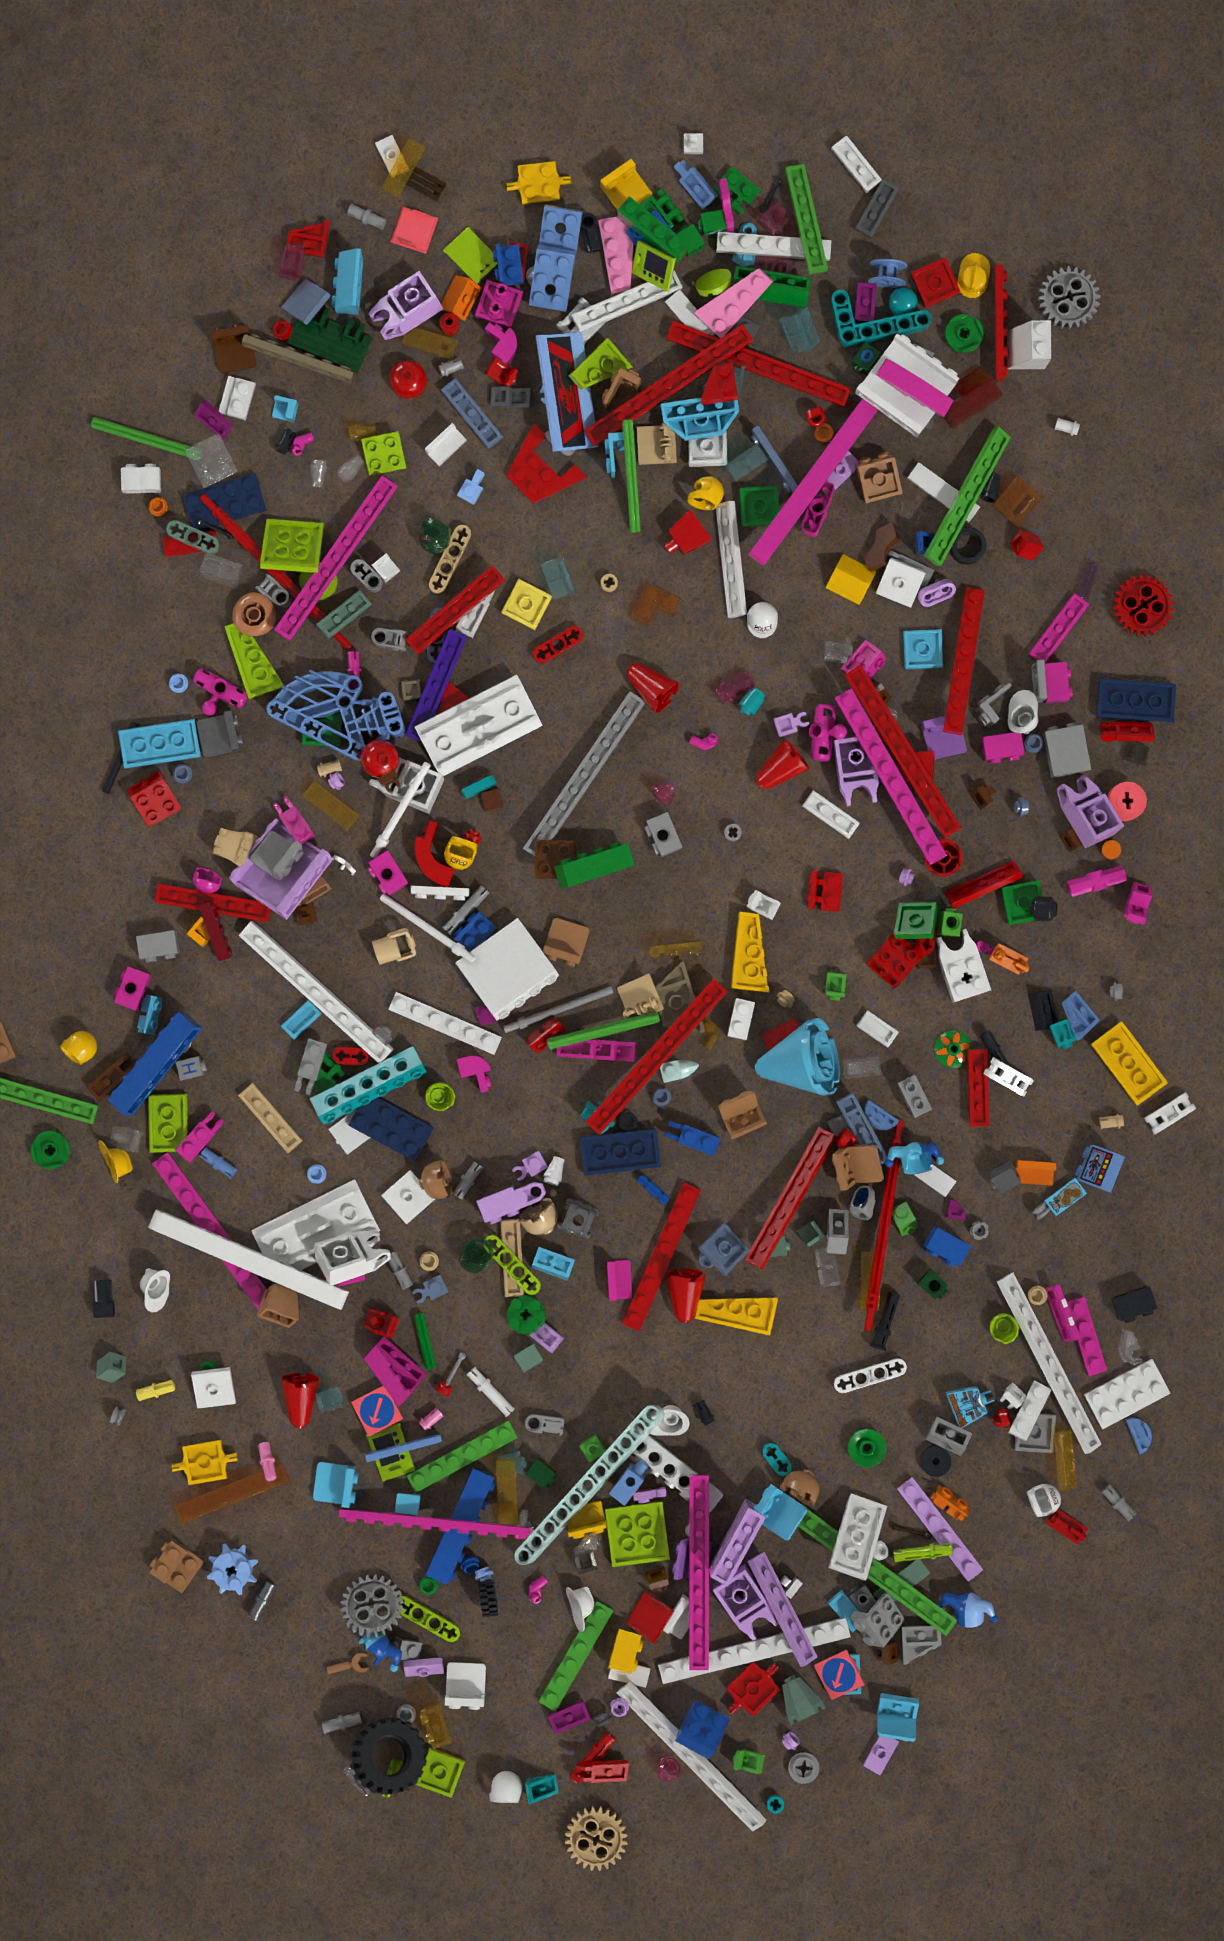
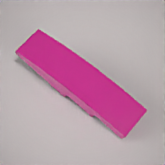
(914, 387)
(600, 1050)

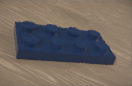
(236, 497)
(1136, 700)
(392, 1127)
(620, 1152)

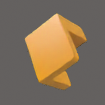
(199, 932)

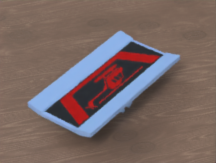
(567, 406)

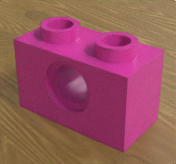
(384, 862)
(135, 999)

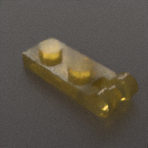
(430, 343)
(675, 949)

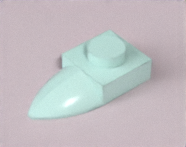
(677, 1069)

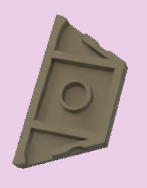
(676, 996)

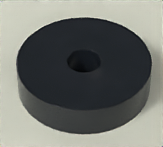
(935, 1452)

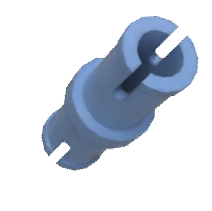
(218, 1163)

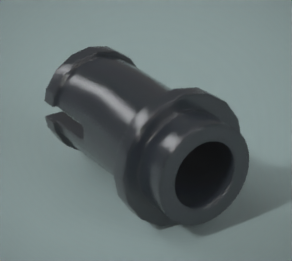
(285, 441)
(704, 1413)

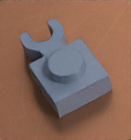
(433, 1288)

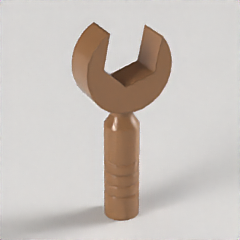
(347, 1665)

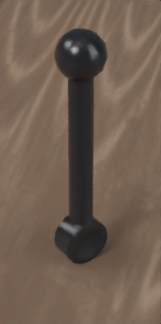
(778, 181)
(201, 522)

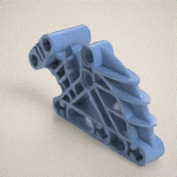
(379, 719)

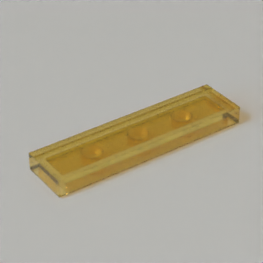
(507, 1491)

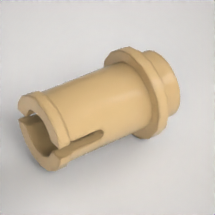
(330, 767)
(1111, 1121)

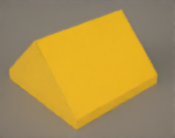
(850, 579)

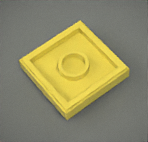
(526, 604)

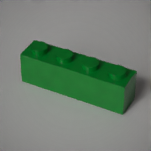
(652, 229)
(784, 289)
(595, 865)

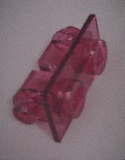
(729, 692)

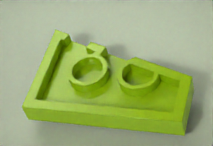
(599, 365)

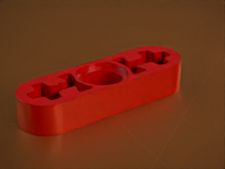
(543, 648)

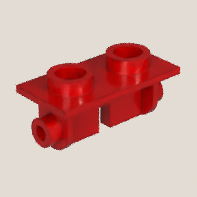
(539, 1041)
(1067, 1526)

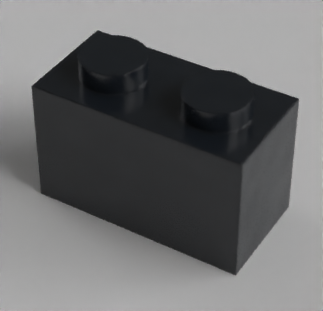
(1134, 1303)

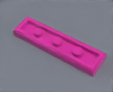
(1059, 628)

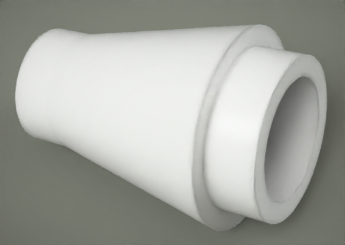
(554, 1172)

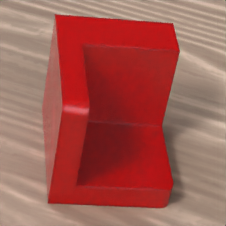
(1026, 545)

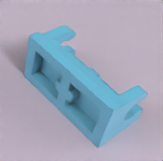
(553, 1263)

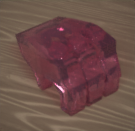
(776, 218)
(292, 262)

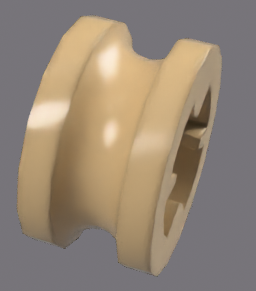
(612, 587)

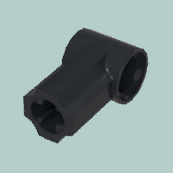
(591, 234)
(103, 1305)

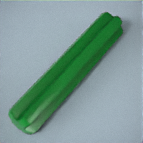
(424, 1340)

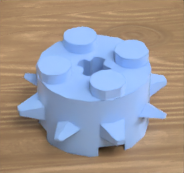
(238, 1559)

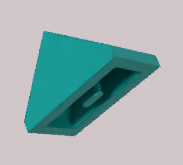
(541, 1788)

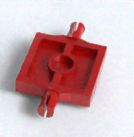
(753, 1688)

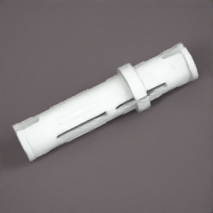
(490, 1391)

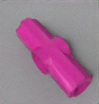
(1096, 881)

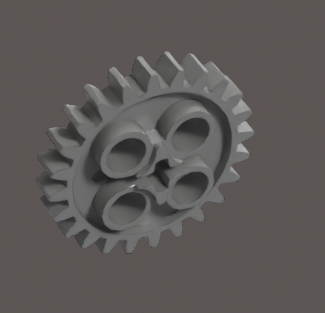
(1063, 282)
(374, 1622)

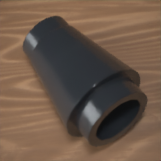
(991, 489)

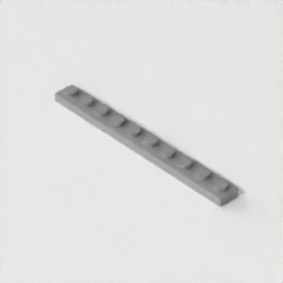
(586, 771)

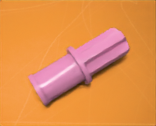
(267, 1461)

